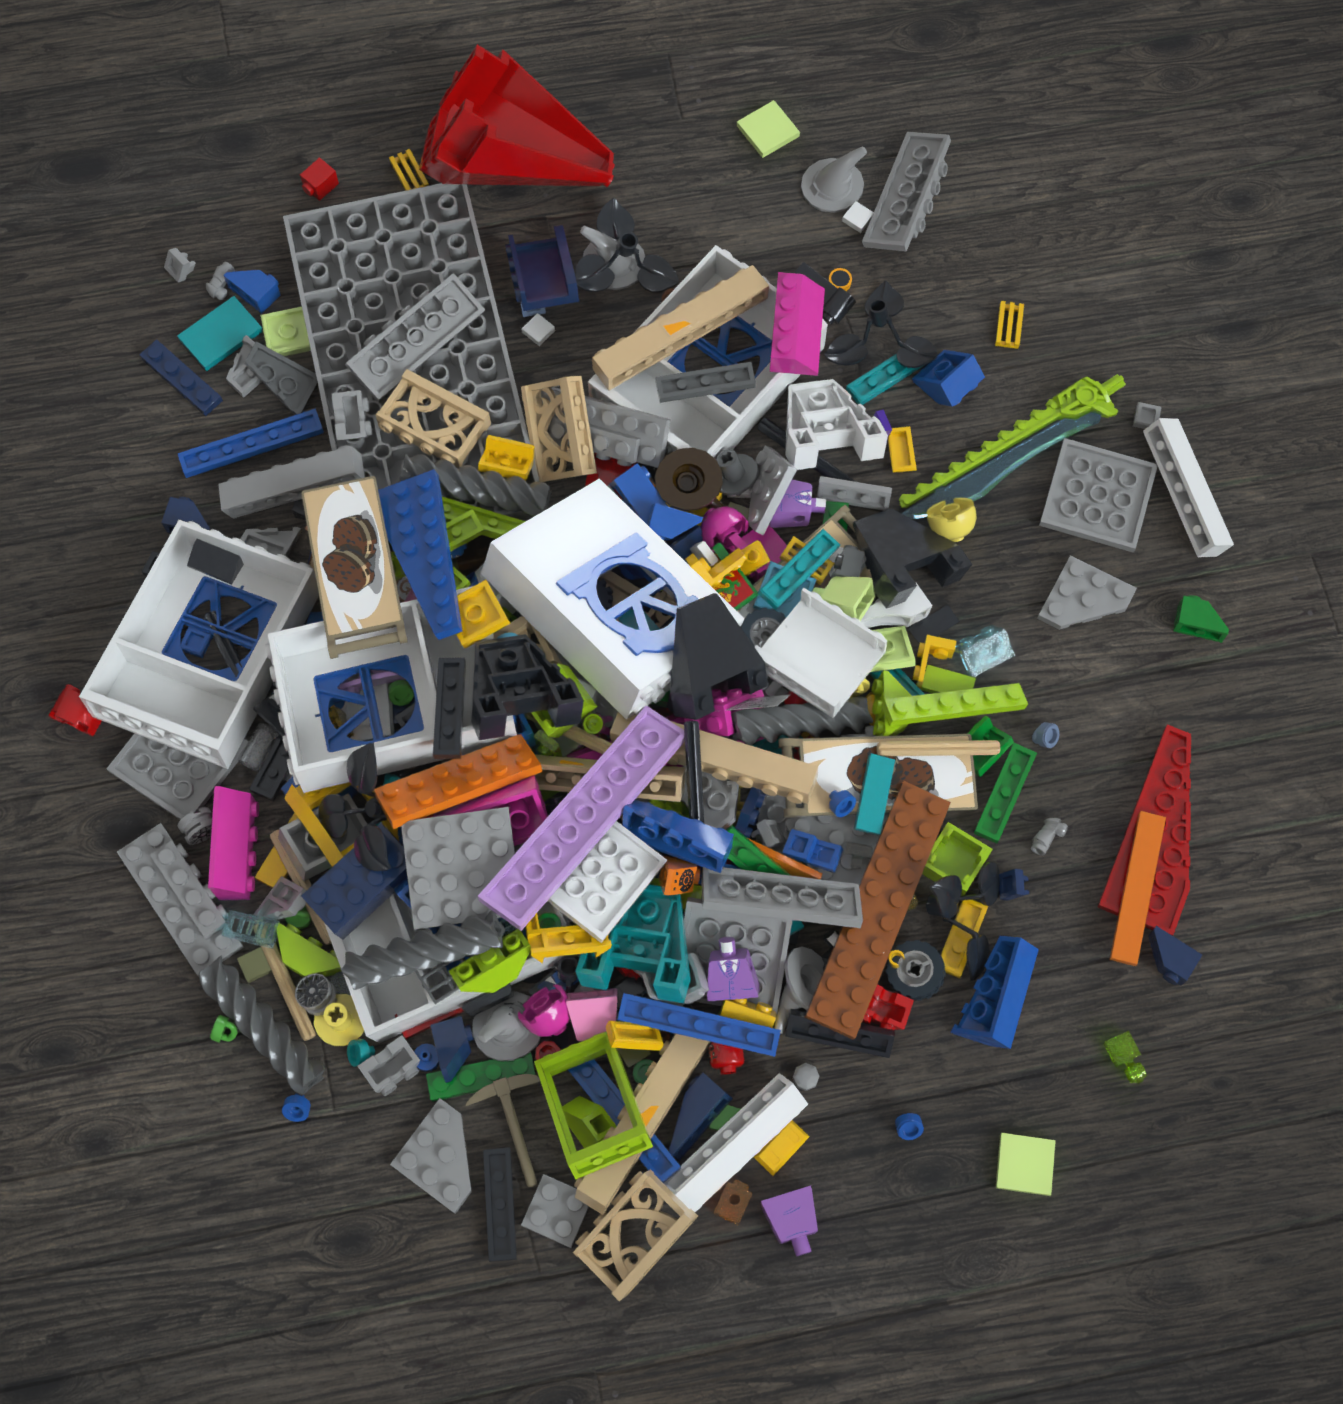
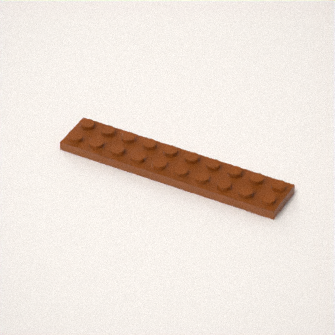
(885, 898)

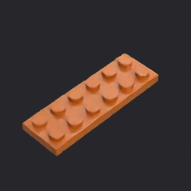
(457, 780)

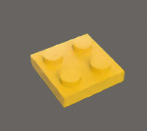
(479, 614)

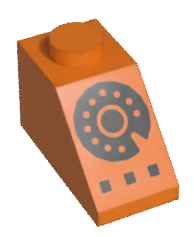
(678, 876)

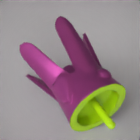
(595, 724)

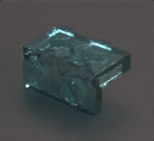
(985, 650)

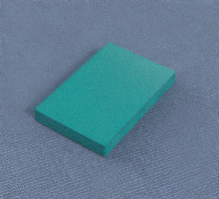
(219, 333)

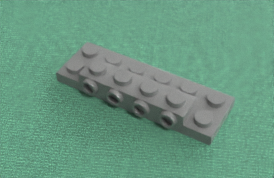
(908, 192)
(414, 336)
(619, 432)
(179, 897)
(782, 897)

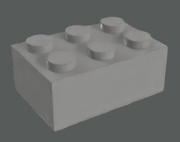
(303, 849)

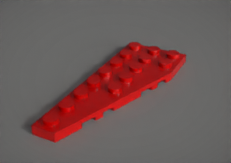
(1166, 795)

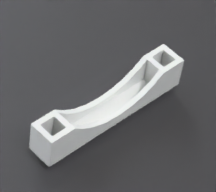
(904, 614)

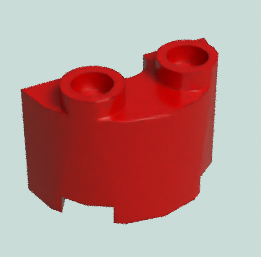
(72, 711)
(888, 1009)

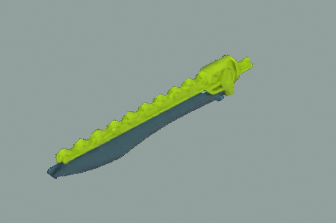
(1076, 409)

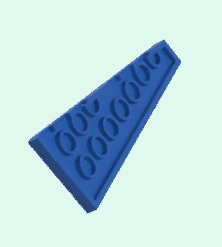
(420, 541)

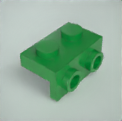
(986, 731)

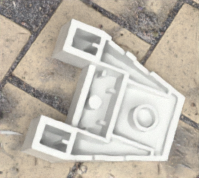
(826, 418)

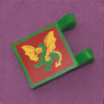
(735, 586)

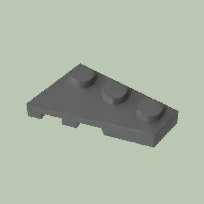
(282, 376)

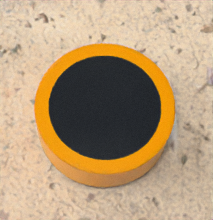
(840, 278)

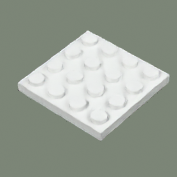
(607, 881)

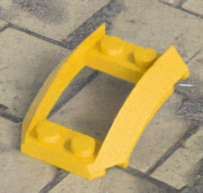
(304, 803)
(562, 941)

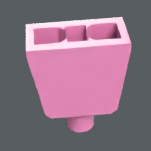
(591, 1011)

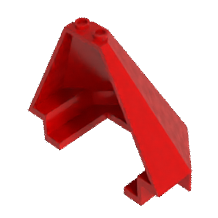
(509, 131)

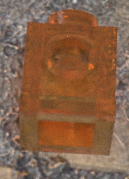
(731, 1212)

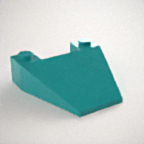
(645, 940)

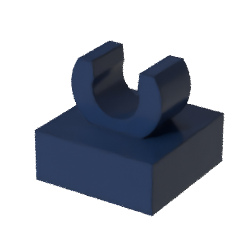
(1012, 884)

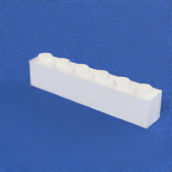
(1188, 487)
(736, 1142)

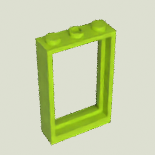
(611, 1149)

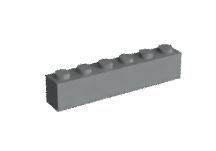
(286, 482)

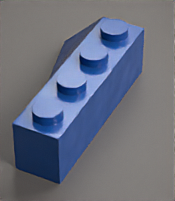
(678, 835)
(999, 994)

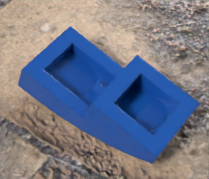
(812, 851)

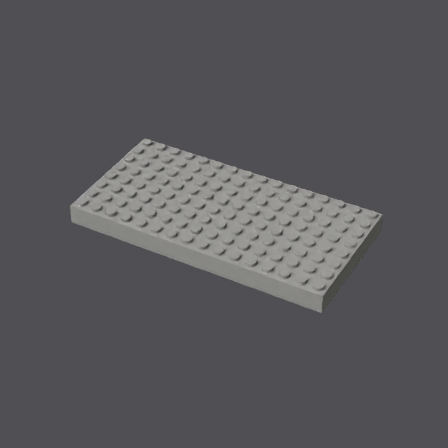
(360, 270)

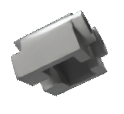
(350, 415)
(390, 1066)

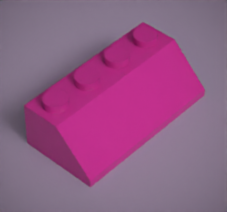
(797, 325)
(524, 804)
(233, 844)

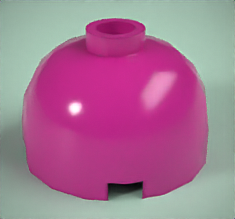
(721, 524)
(546, 1012)

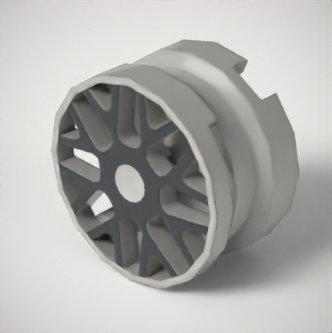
(197, 826)
(315, 987)

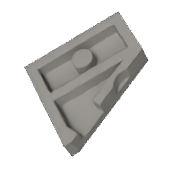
(240, 376)
(272, 540)
(282, 900)

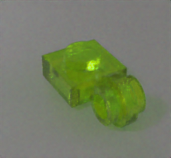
(1123, 1050)

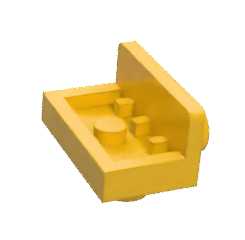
(507, 457)

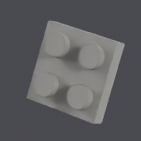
(555, 1211)

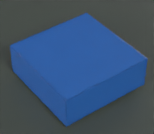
(195, 642)

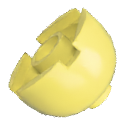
(952, 520)

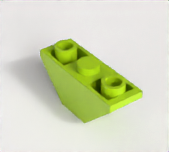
(886, 688)
(305, 955)
(493, 968)
(587, 1120)

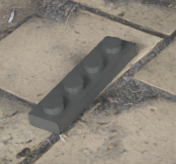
(705, 382)

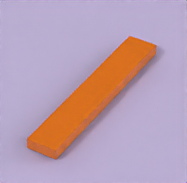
(1137, 888)

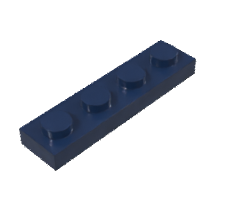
(181, 377)

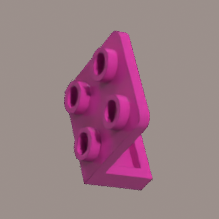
(770, 541)
(720, 721)

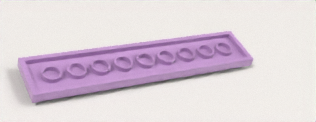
(582, 818)

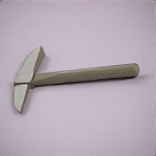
(502, 1089)

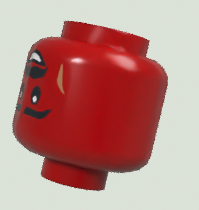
(725, 1058)

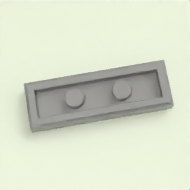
(854, 493)

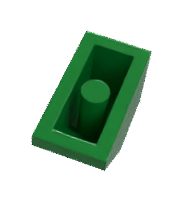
(1199, 619)

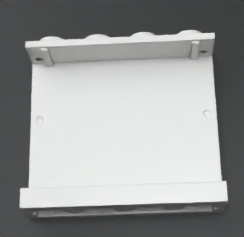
(821, 653)

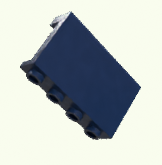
(542, 272)

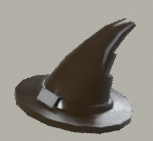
(689, 480)

